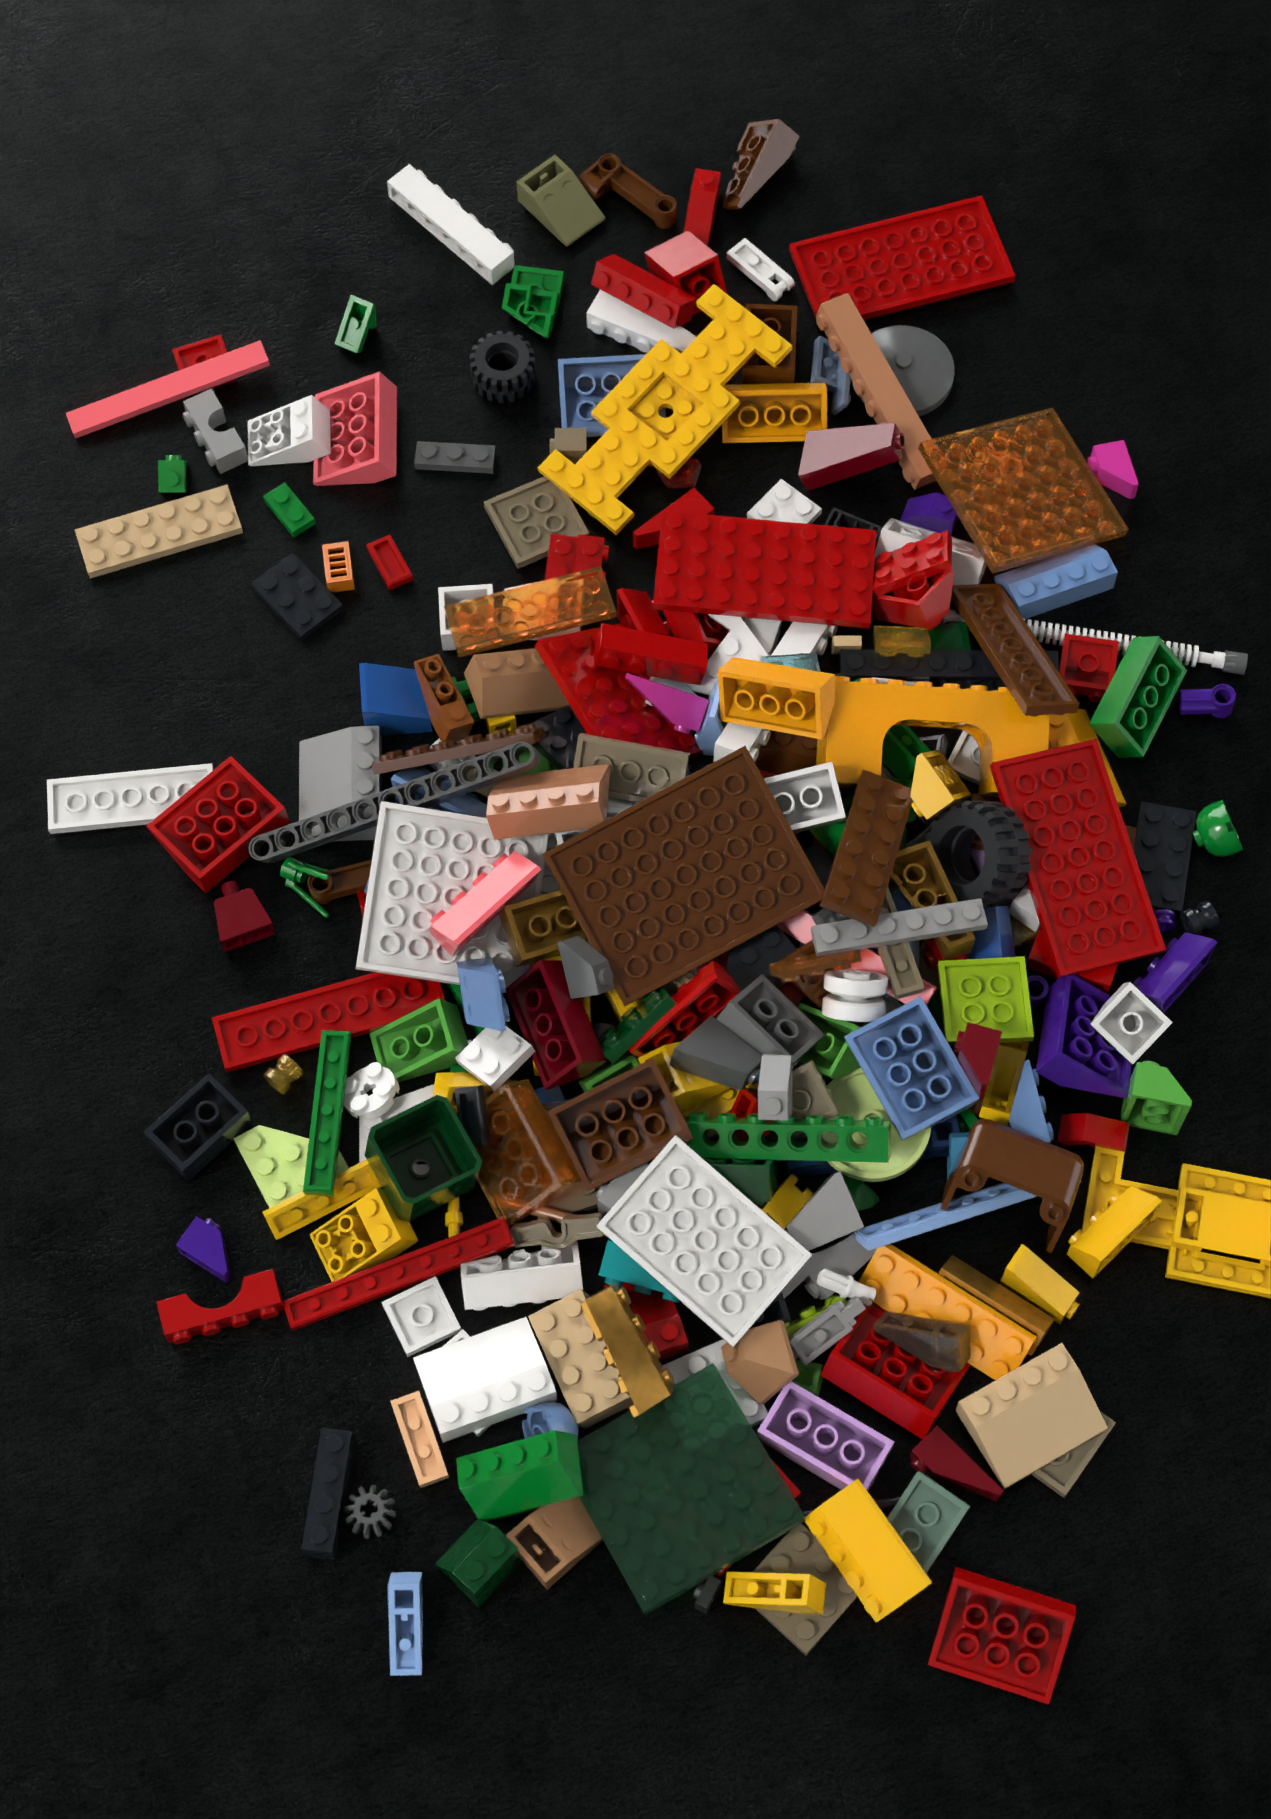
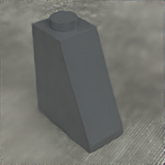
(717, 1056)

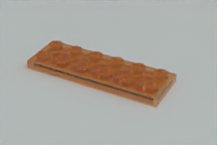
(529, 611)

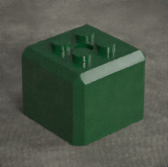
(429, 1135)

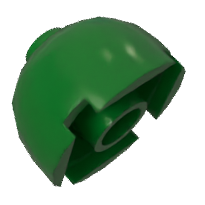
(1217, 831)

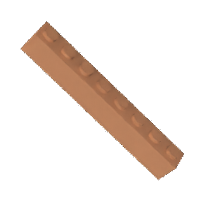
(875, 382)

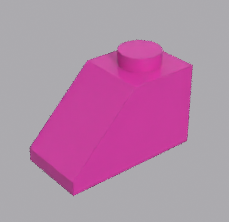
(1114, 468)

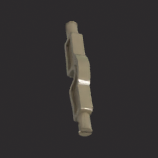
(543, 1233)

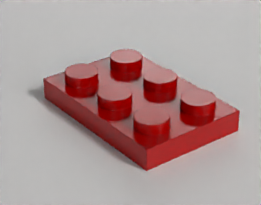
(912, 563)

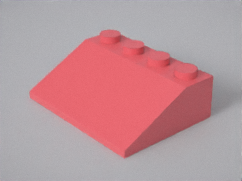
(360, 432)

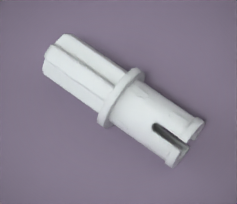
(846, 1286)

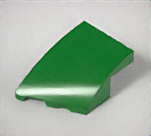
(534, 297)

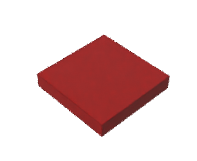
(199, 352)

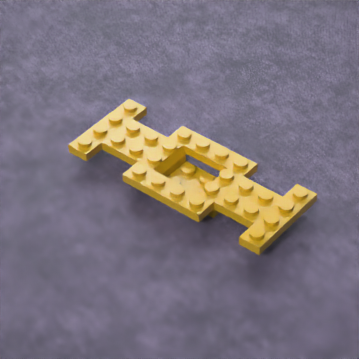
(1206, 1212)

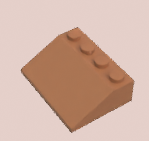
(549, 802)

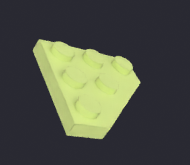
(277, 1162)

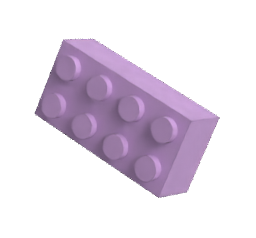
(823, 1438)

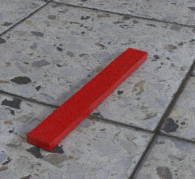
(398, 1273)

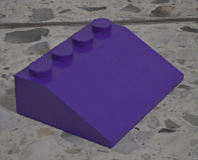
(1072, 1049)

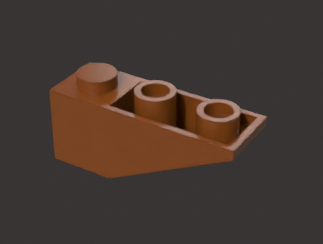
(443, 699)

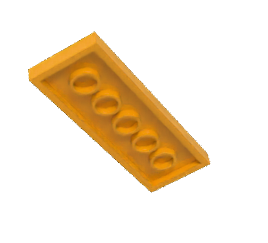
(916, 1290)

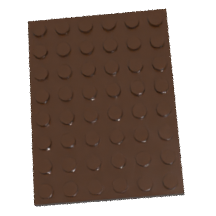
(685, 875)

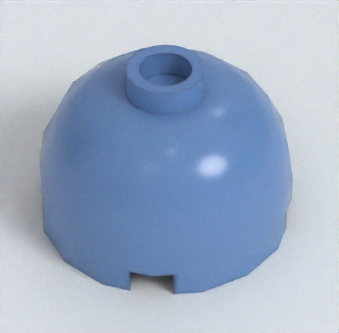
(548, 1417)

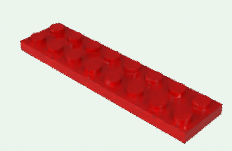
(297, 1021)

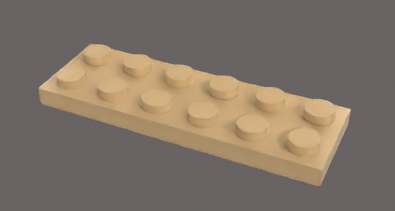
(158, 531)

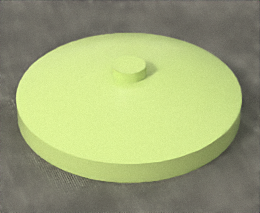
(857, 1099)

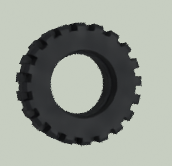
(1003, 844)

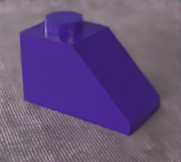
(931, 512)
(206, 1247)

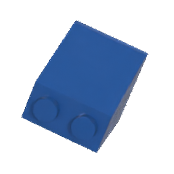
(393, 700)

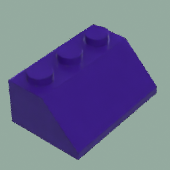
(1176, 970)

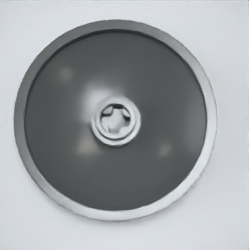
(919, 364)

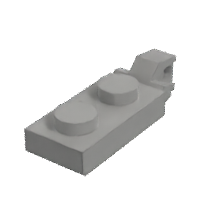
(825, 1329)

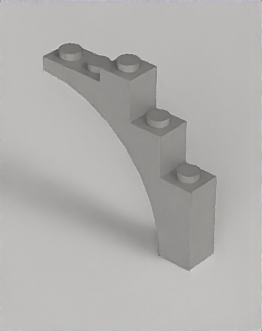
(842, 1257)

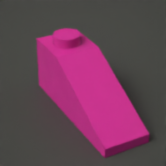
(674, 705)

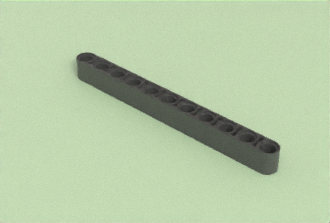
(406, 793)

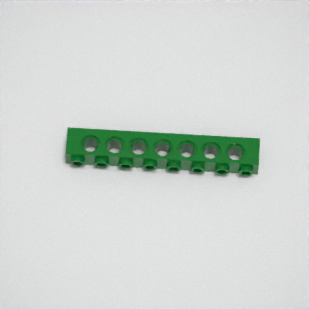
(787, 1148)

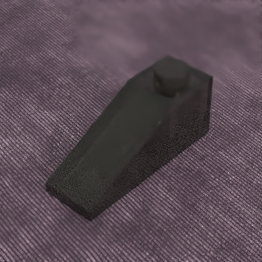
(931, 1340)

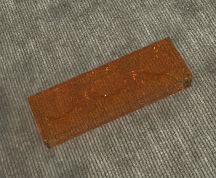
(791, 969)

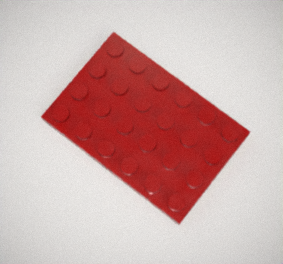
(604, 698)

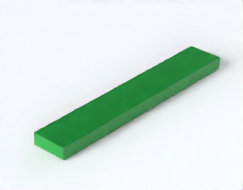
(327, 1113)

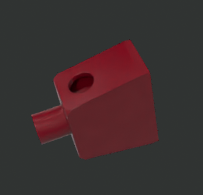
(240, 917)

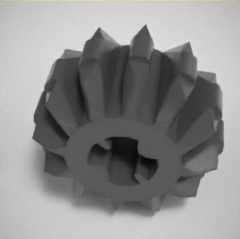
(363, 1503)

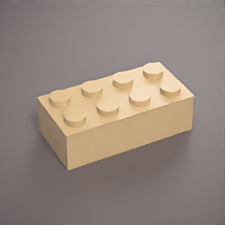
(579, 1361)

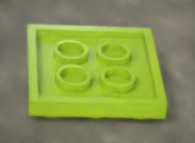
(986, 994)

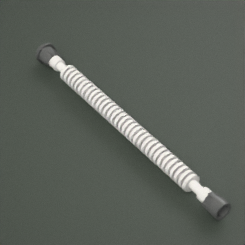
(1229, 661)

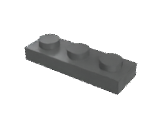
(455, 457)

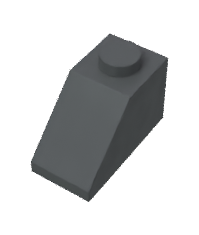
(584, 968)

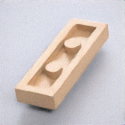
(419, 1439)

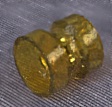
(284, 1073)

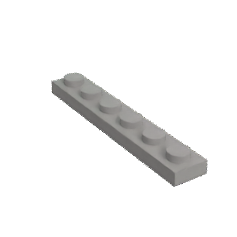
(899, 927)

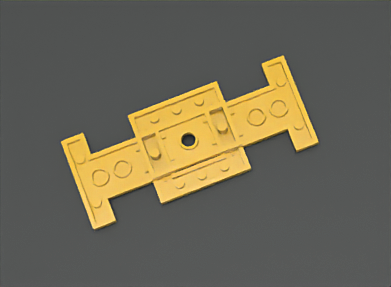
(689, 387)

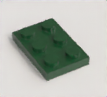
(635, 1024)

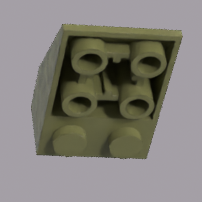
(559, 200)

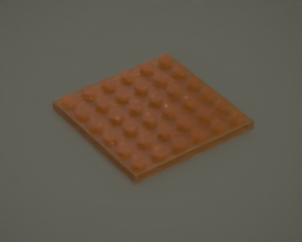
(1022, 489)

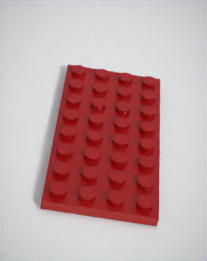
(905, 259)
(765, 569)
(1081, 859)

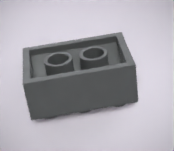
(770, 1021)

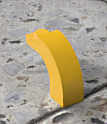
(1003, 1081)

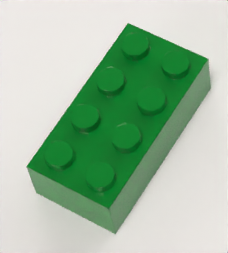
(1138, 697)

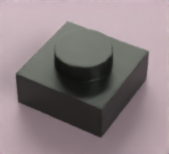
(706, 1593)

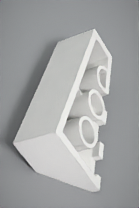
(521, 1277)

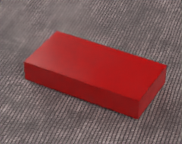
(389, 562)

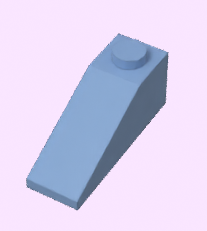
(405, 1622)

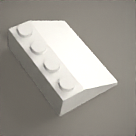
(485, 1379)

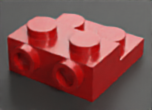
(574, 554)
(1088, 665)

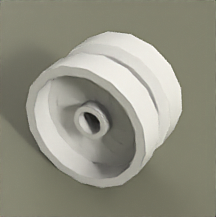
(854, 995)

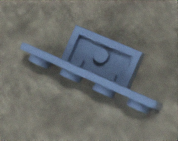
(828, 370)

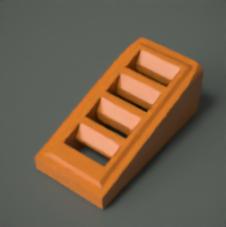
(339, 583)

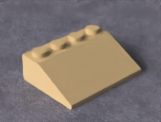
(1032, 1415)

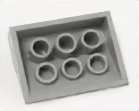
(339, 771)

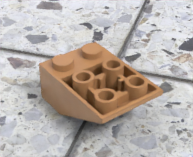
(555, 1539)

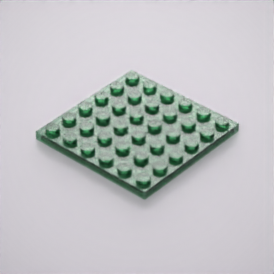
(682, 1489)

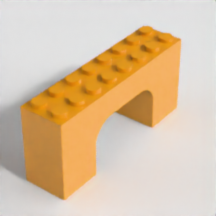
(868, 709)

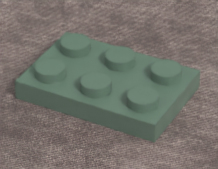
(926, 1518)

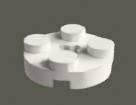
(384, 1089)

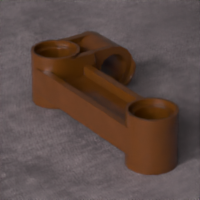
(610, 174)
(341, 882)

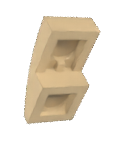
(845, 642)

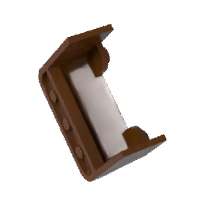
(1022, 1163)

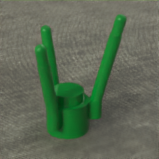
(298, 872)

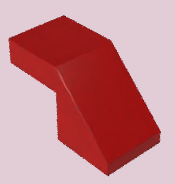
(1093, 1130)

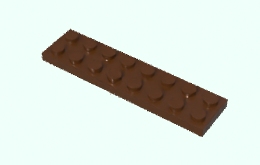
(1013, 650)

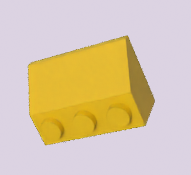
(1112, 1229)

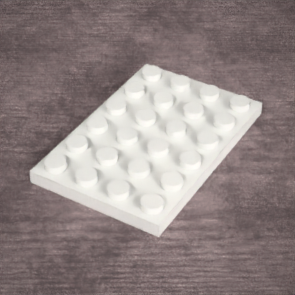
(704, 1240)

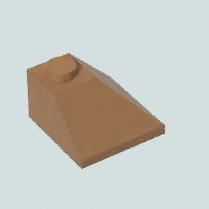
(761, 1360)

